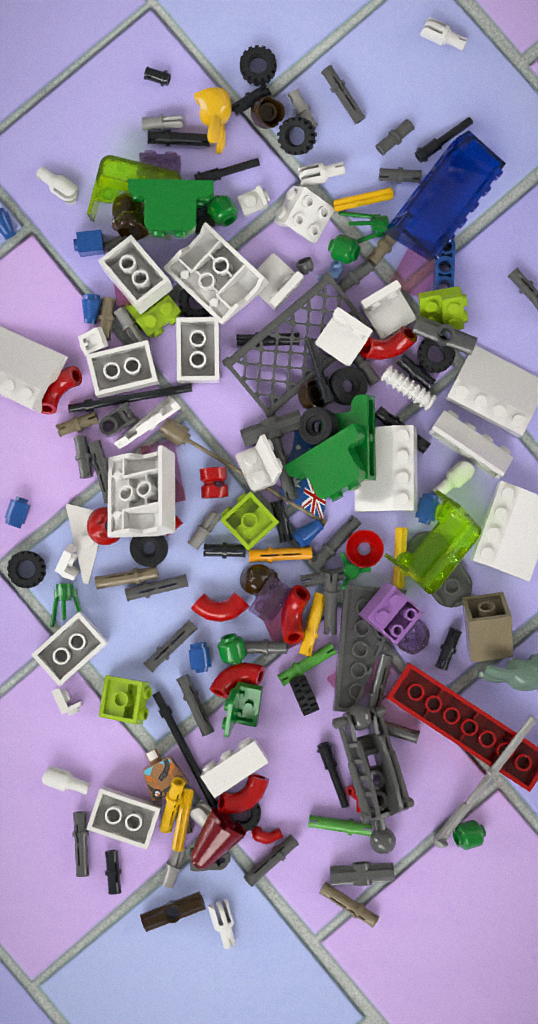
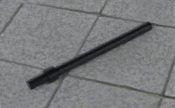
(90, 404)
(166, 713)

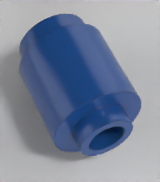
(426, 508)
(17, 512)
(199, 657)

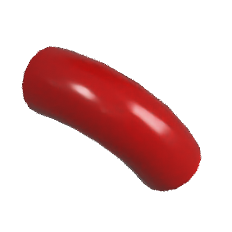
(389, 347)
(68, 378)
(220, 610)
(292, 614)
(229, 677)
(245, 798)

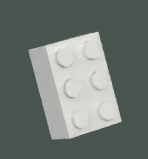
(135, 274)
(198, 350)
(122, 369)
(70, 648)
(234, 766)
(124, 817)

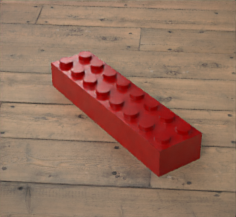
(464, 724)

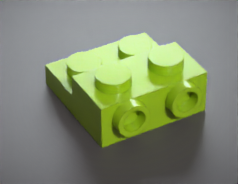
(444, 306)
(157, 316)
(248, 520)
(125, 699)

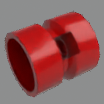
(213, 482)

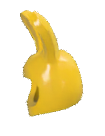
(214, 113)

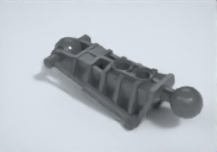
(387, 791)

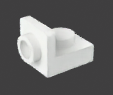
(253, 201)
(93, 341)
(65, 565)
(62, 699)

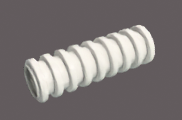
(408, 388)

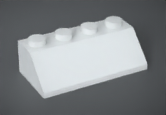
(471, 445)

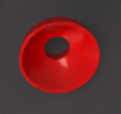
(96, 527)
(376, 548)

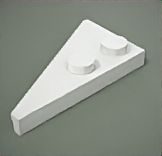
(149, 421)
(87, 548)

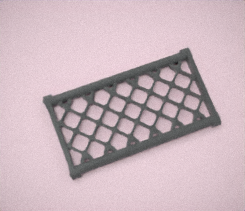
(257, 339)

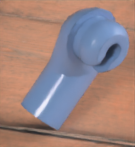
(335, 270)

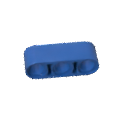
(445, 277)

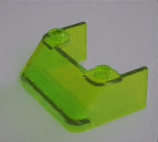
(114, 176)
(441, 548)

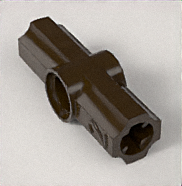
(159, 916)

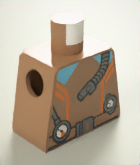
(160, 774)

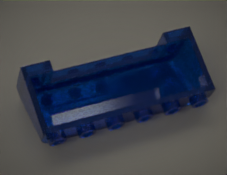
(446, 197)

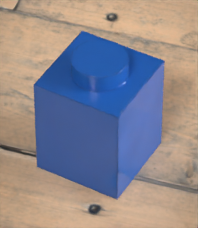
(89, 243)

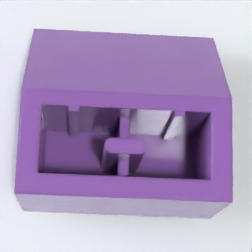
(391, 613)

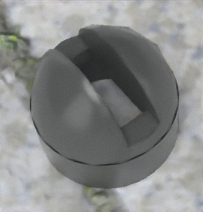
(304, 265)

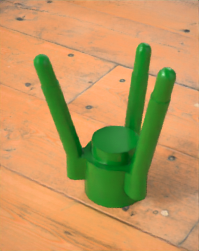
(377, 223)
(351, 571)
(63, 593)

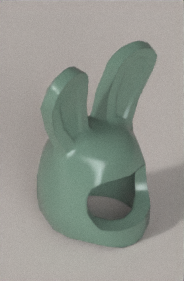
(518, 673)

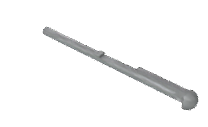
(440, 839)

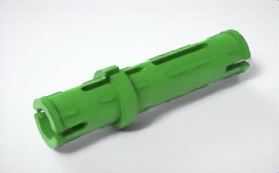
(298, 669)
(340, 825)

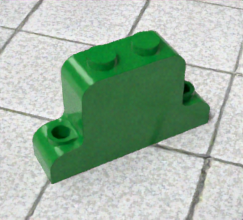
(171, 204)
(362, 413)
(333, 464)

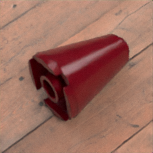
(216, 839)

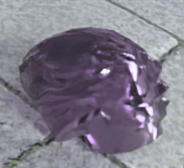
(415, 639)

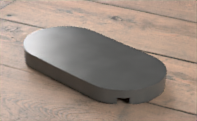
(454, 587)

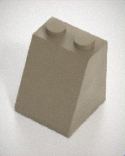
(488, 627)

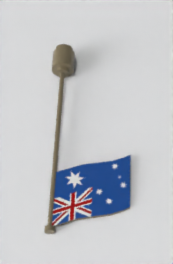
(308, 500)

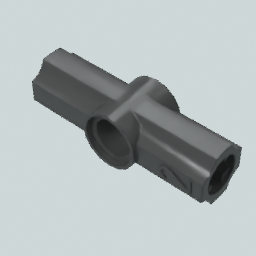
(458, 340)
(272, 427)
(362, 873)

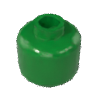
(222, 210)
(344, 249)
(232, 649)
(469, 835)

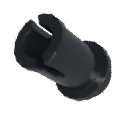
(157, 76)

